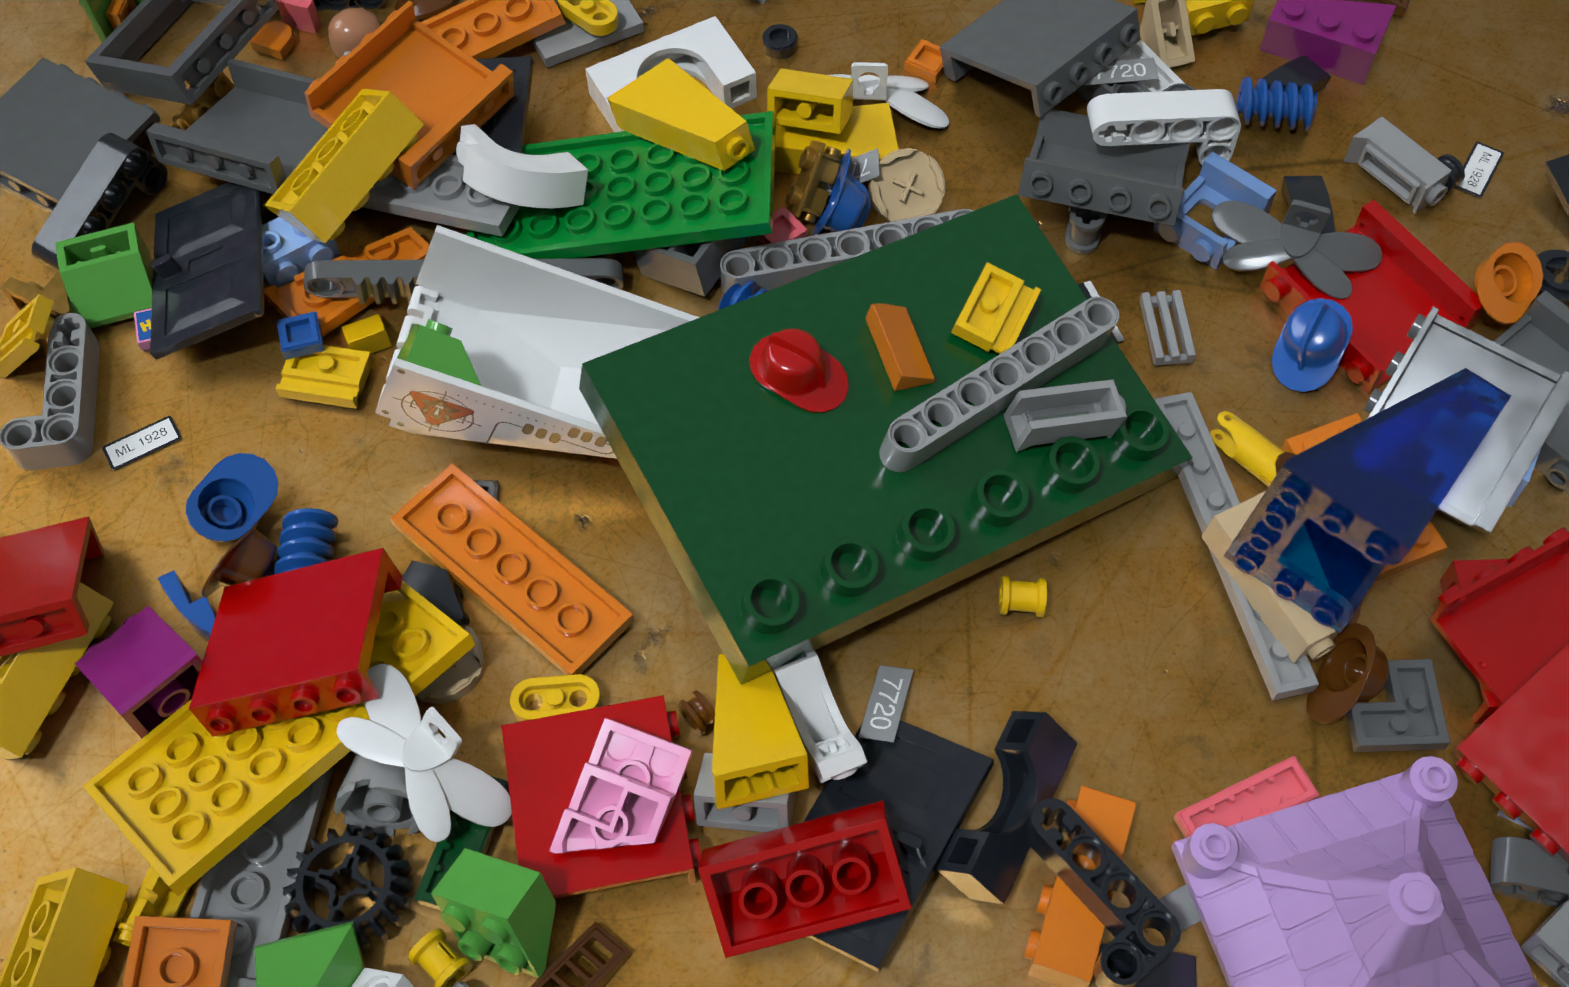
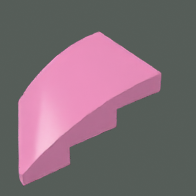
(622, 790)

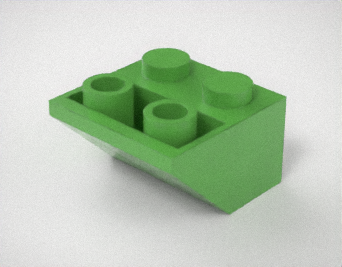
(106, 274)
(498, 912)

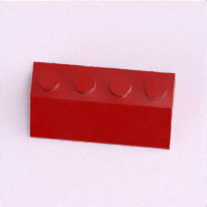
(804, 879)

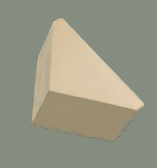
(1167, 31)

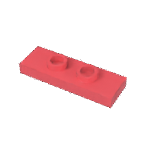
(1256, 796)

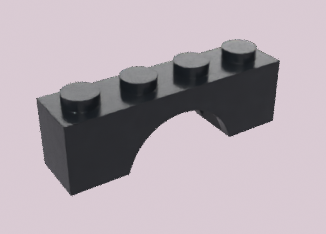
(1033, 761)

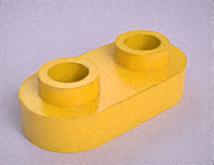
(593, 16)
(555, 694)

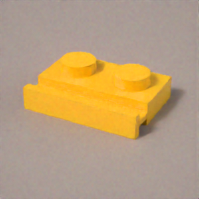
(995, 310)
(21, 333)
(326, 376)

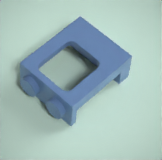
(1217, 183)

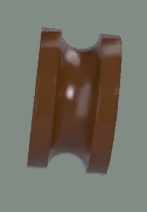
(697, 712)

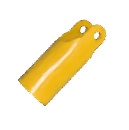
(1247, 447)

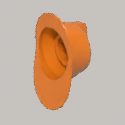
(1508, 281)

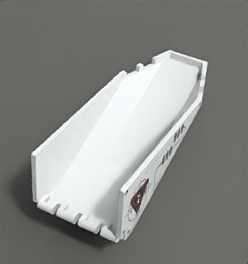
(526, 340)

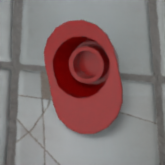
(799, 370)

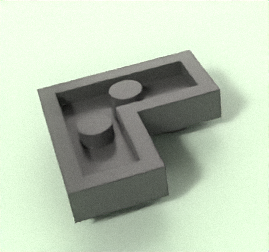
(1410, 718)

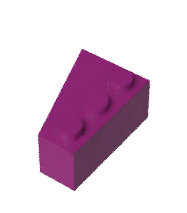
(1331, 33)

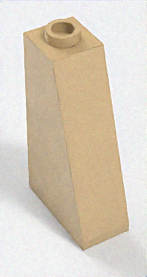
(1283, 618)

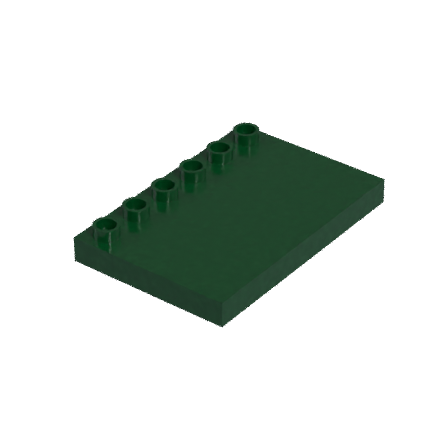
(790, 513)

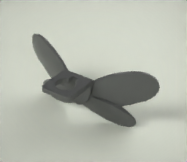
(1318, 256)

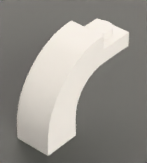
(520, 178)
(825, 736)

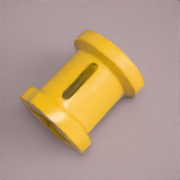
(1022, 596)
(439, 959)

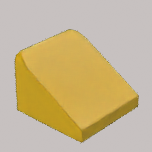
(367, 335)

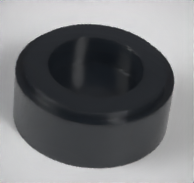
(780, 41)

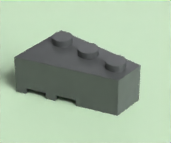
(687, 266)

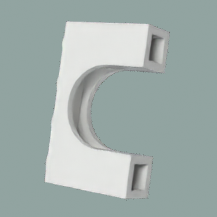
(700, 50)

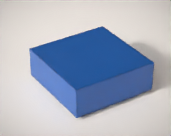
(300, 335)

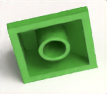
(437, 350)
(311, 959)

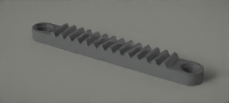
(399, 277)

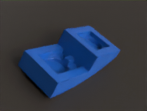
(198, 614)

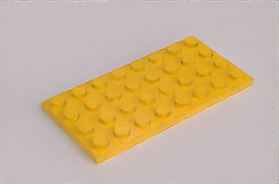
(199, 796)

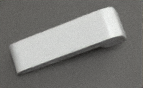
(1167, 117)

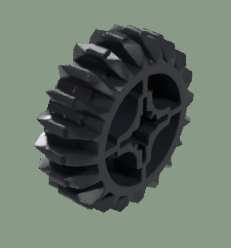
(356, 852)

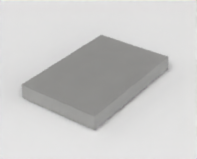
(572, 41)

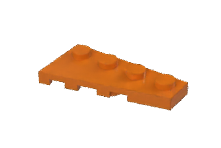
(294, 300)

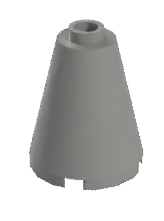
(375, 797)

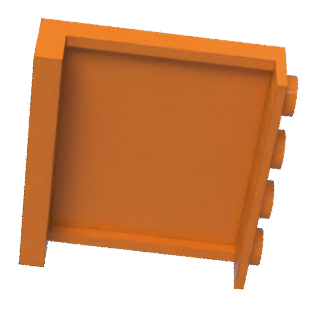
(427, 76)

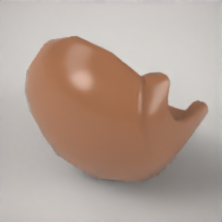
(349, 28)

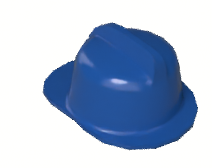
(847, 202)
(1312, 344)
(232, 497)

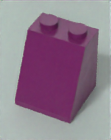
(143, 670)

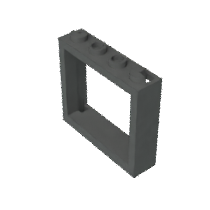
(199, 64)

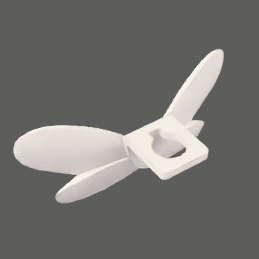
(897, 91)
(431, 773)

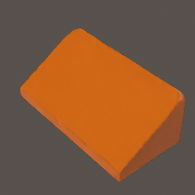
(898, 346)

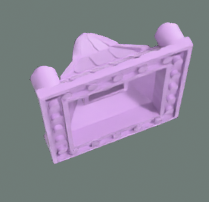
(1353, 892)

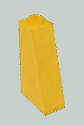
(682, 116)
(866, 130)
(754, 741)

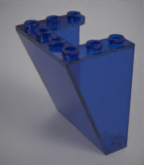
(1363, 497)

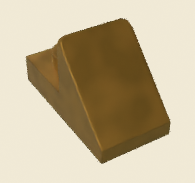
(22, 293)

